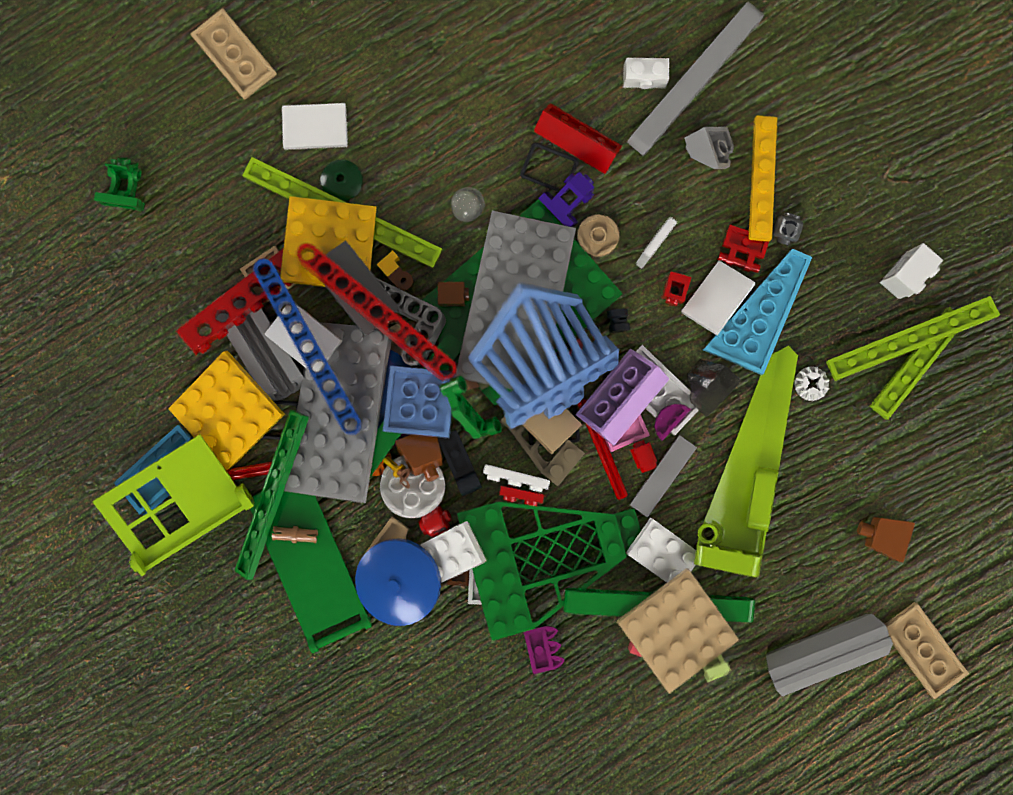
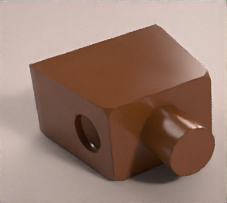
(421, 455)
(887, 536)

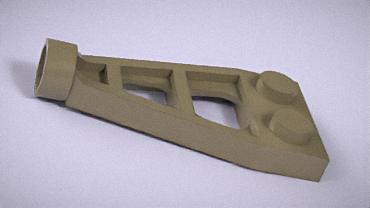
(560, 464)

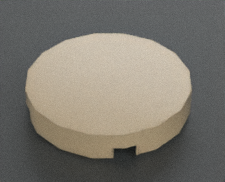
(598, 235)

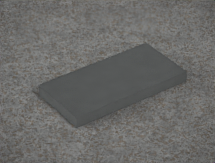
(351, 263)

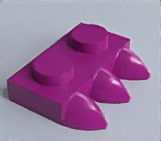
(541, 649)

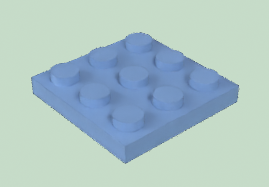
(416, 403)

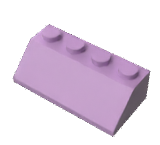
(622, 396)

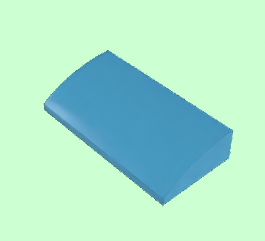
(154, 491)

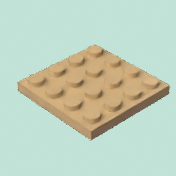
(677, 630)

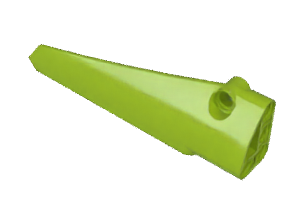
(748, 484)

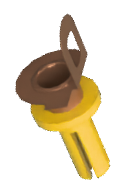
(399, 471)

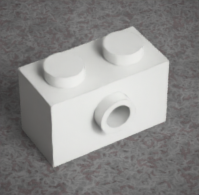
(646, 73)

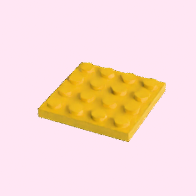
(325, 227)
(226, 410)

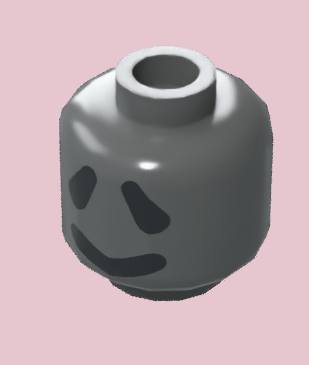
(787, 228)

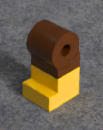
(395, 274)

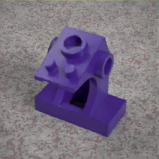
(581, 185)

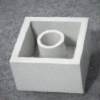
(912, 271)

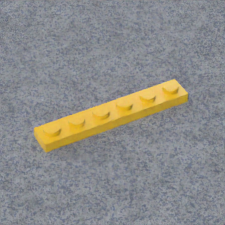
(763, 178)

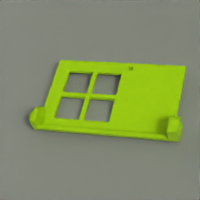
(198, 488)

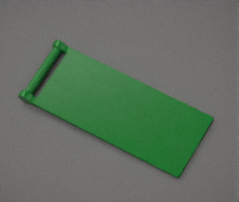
(314, 572)

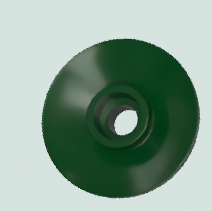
(349, 186)

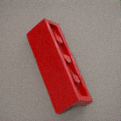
(577, 138)

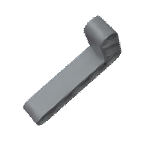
(422, 317)

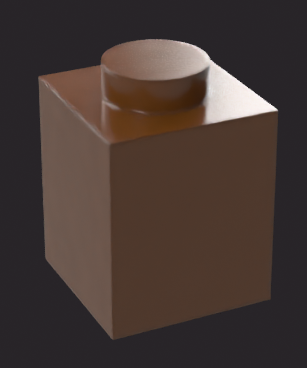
(452, 294)

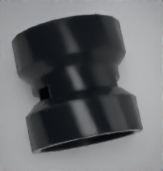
(618, 320)

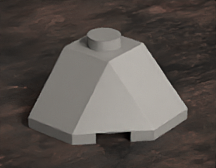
(711, 146)

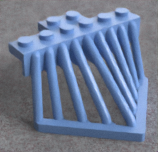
(564, 380)

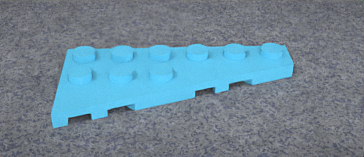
(757, 324)

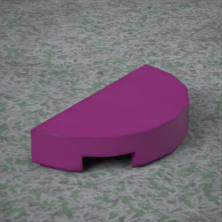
(668, 419)

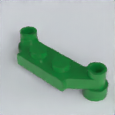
(465, 412)

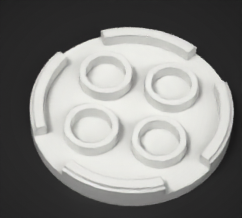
(418, 499)

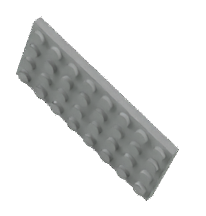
(513, 254)
(328, 458)

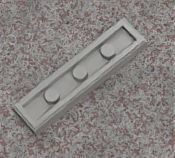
(663, 476)

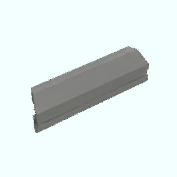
(264, 359)
(828, 653)

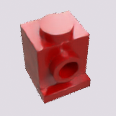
(677, 281)

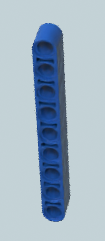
(305, 336)

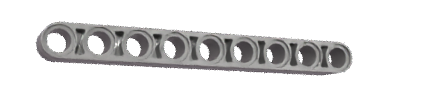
(695, 78)

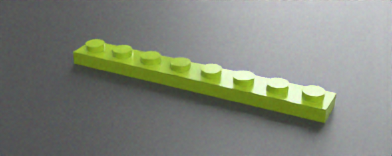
(913, 338)

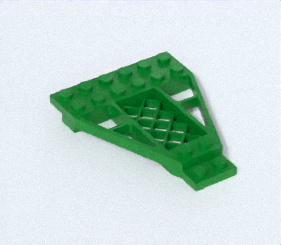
(499, 578)

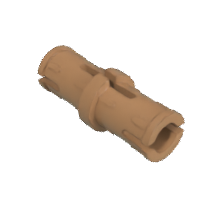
(295, 534)

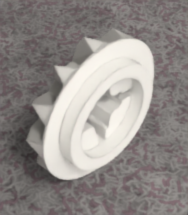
(802, 383)

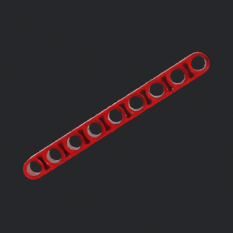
(372, 302)

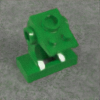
(122, 169)

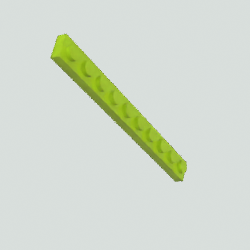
(383, 232)

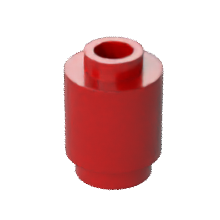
(643, 456)

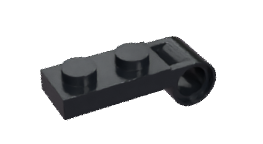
(459, 463)

